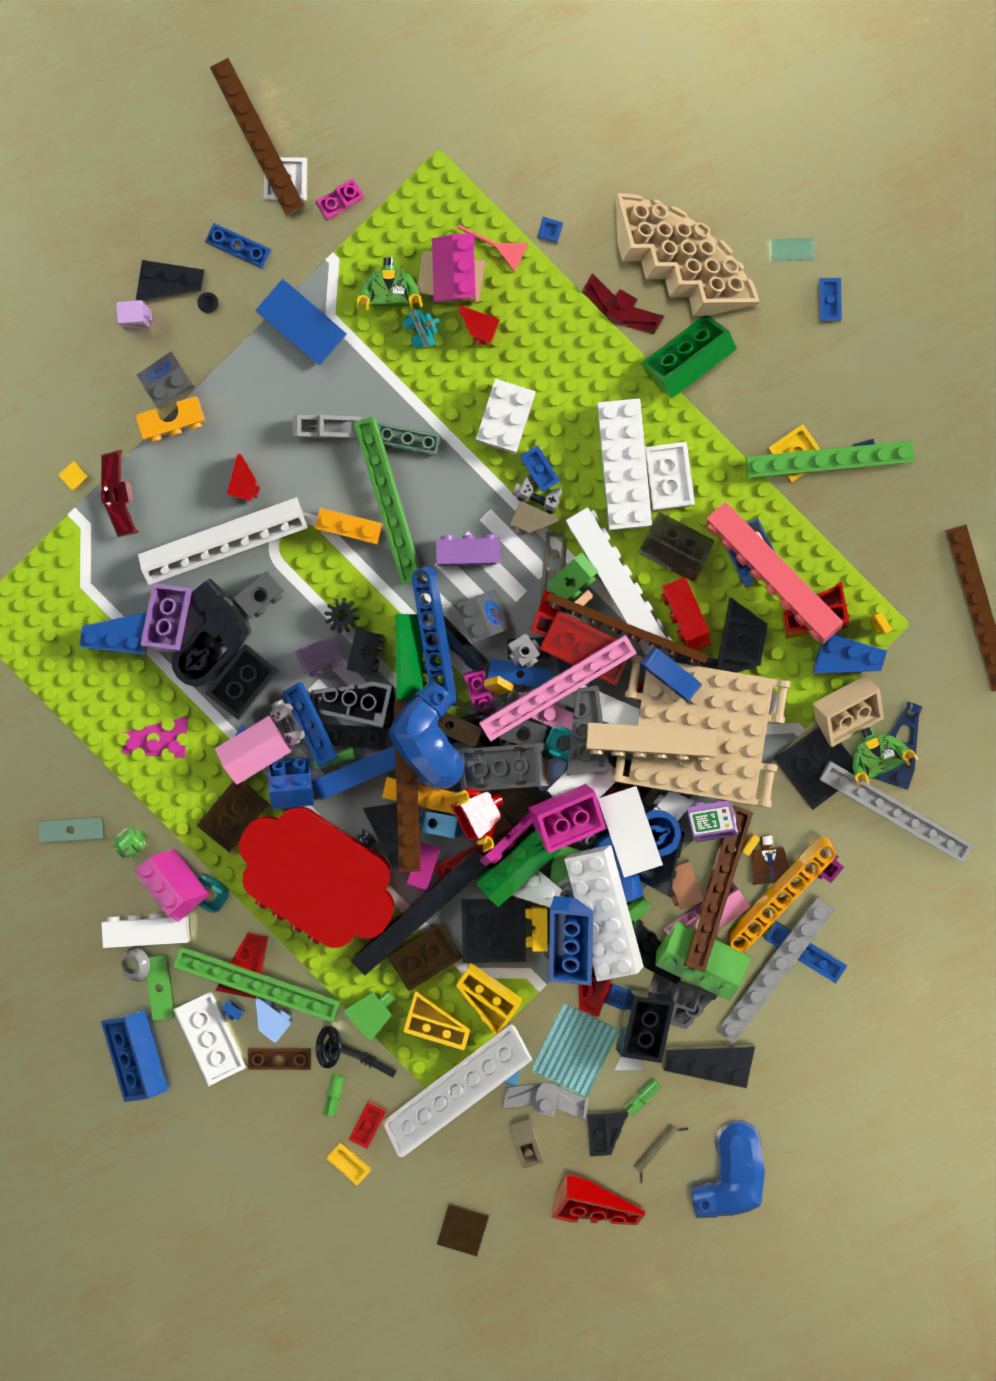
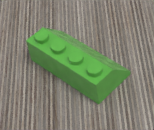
(724, 968)

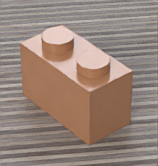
(685, 886)

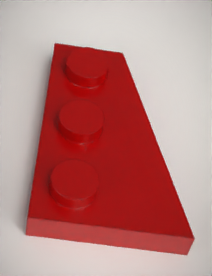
(249, 956)

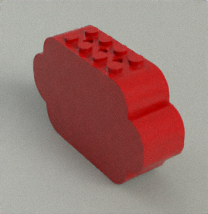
(316, 877)

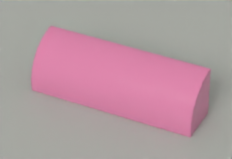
(735, 905)

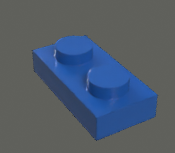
(830, 299)
(539, 468)

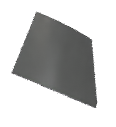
(688, 999)

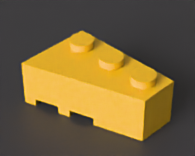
(489, 997)
(433, 1024)

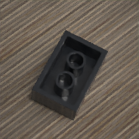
(242, 681)
(645, 1026)

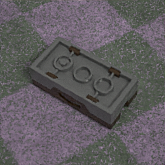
(505, 767)

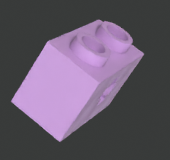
(133, 314)

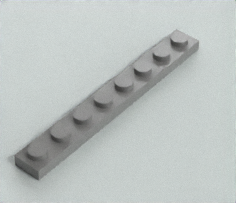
(896, 812)
(775, 970)

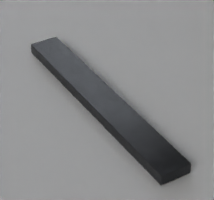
(419, 912)

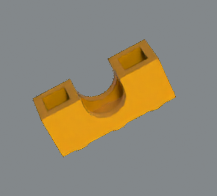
(189, 416)
(349, 526)

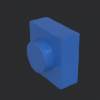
(232, 1010)

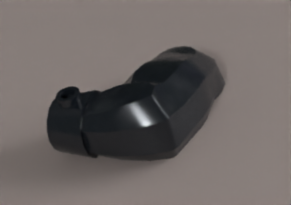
(215, 640)

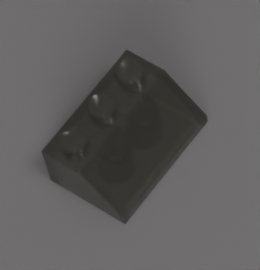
(676, 546)

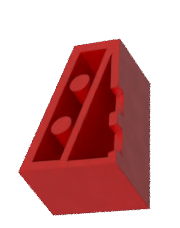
(833, 598)
(686, 614)

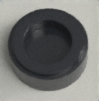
(208, 302)

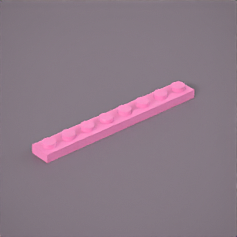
(557, 687)

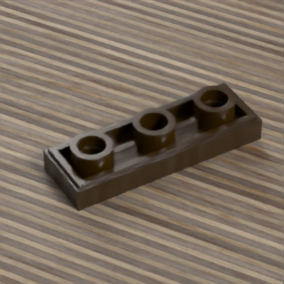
(462, 730)

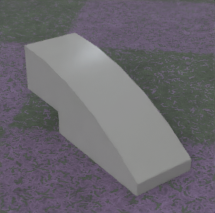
(324, 426)

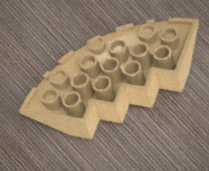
(683, 255)

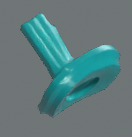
(555, 733)
(222, 894)

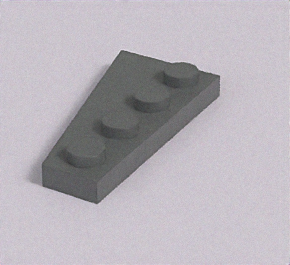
(586, 710)

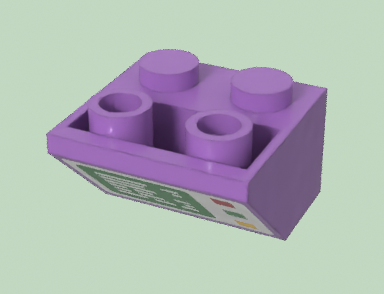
(712, 820)

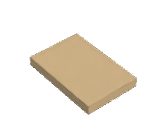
(425, 281)

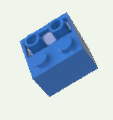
(291, 783)

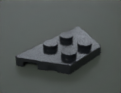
(741, 639)

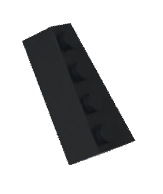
(715, 1063)

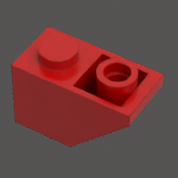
(543, 616)

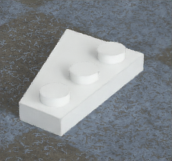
(539, 890)

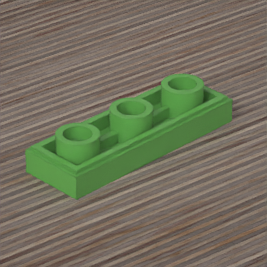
(160, 1001)

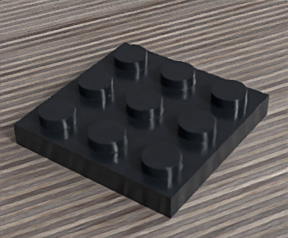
(806, 762)
(493, 931)

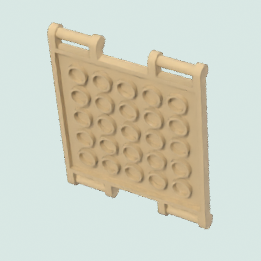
(725, 702)

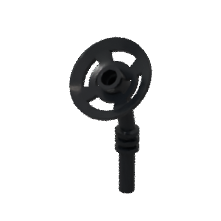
(334, 1047)

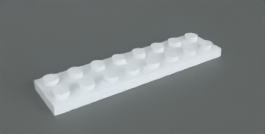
(457, 1090)

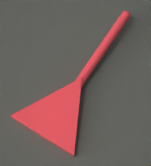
(510, 251)

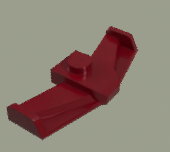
(620, 308)
(116, 494)

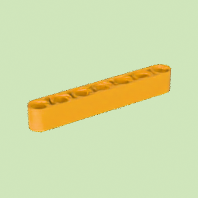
(782, 885)

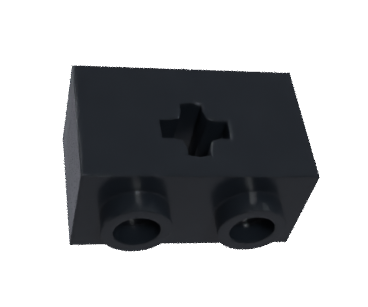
(361, 640)

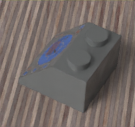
(165, 380)
(483, 616)

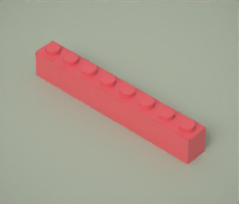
(774, 573)

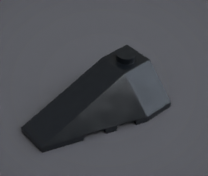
(362, 703)

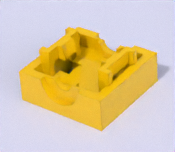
(539, 937)

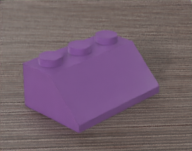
(468, 550)
(166, 618)

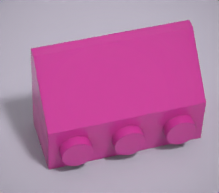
(454, 268)
(567, 818)
(172, 883)

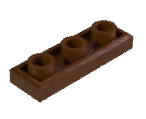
(266, 1058)

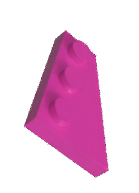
(153, 747)
(507, 841)

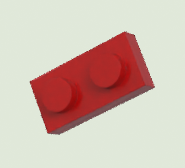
(367, 1125)

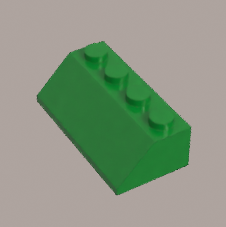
(689, 355)
(409, 656)
(514, 868)

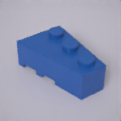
(116, 634)
(846, 655)

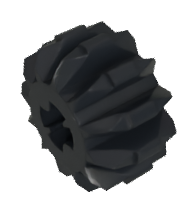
(336, 620)

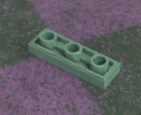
(421, 441)
(58, 829)

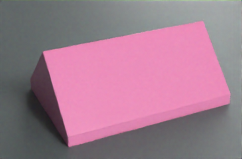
(252, 750)

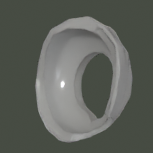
(142, 964)

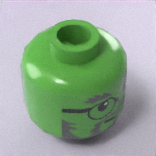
(129, 843)

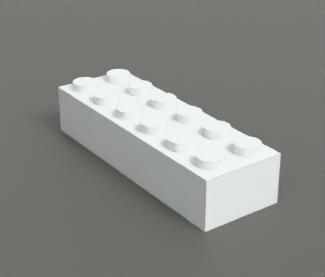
(624, 464)
(599, 887)

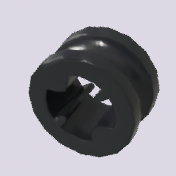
(366, 838)

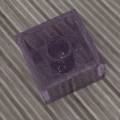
(320, 655)

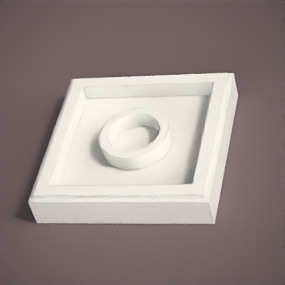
(298, 173)

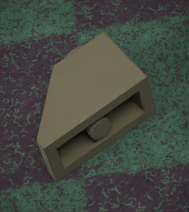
(531, 519)
(526, 1143)

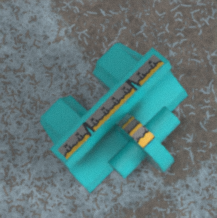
(425, 327)

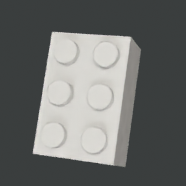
(505, 416)

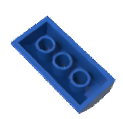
(570, 941)
(134, 1056)

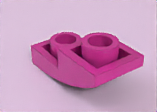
(339, 200)
(477, 692)
(428, 859)

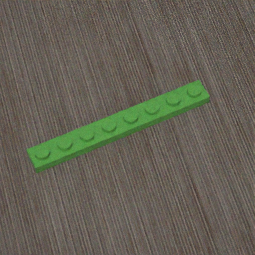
(829, 459)
(387, 498)
(256, 984)

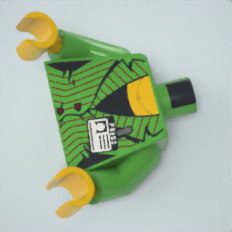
(389, 288)
(878, 755)

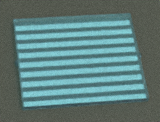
(575, 1050)

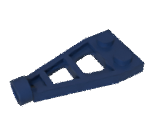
(902, 775)

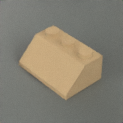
(849, 710)

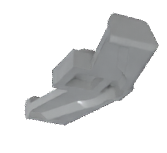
(546, 1098)

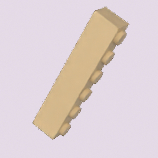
(651, 740)

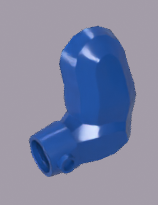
(423, 742)
(666, 836)
(739, 1172)

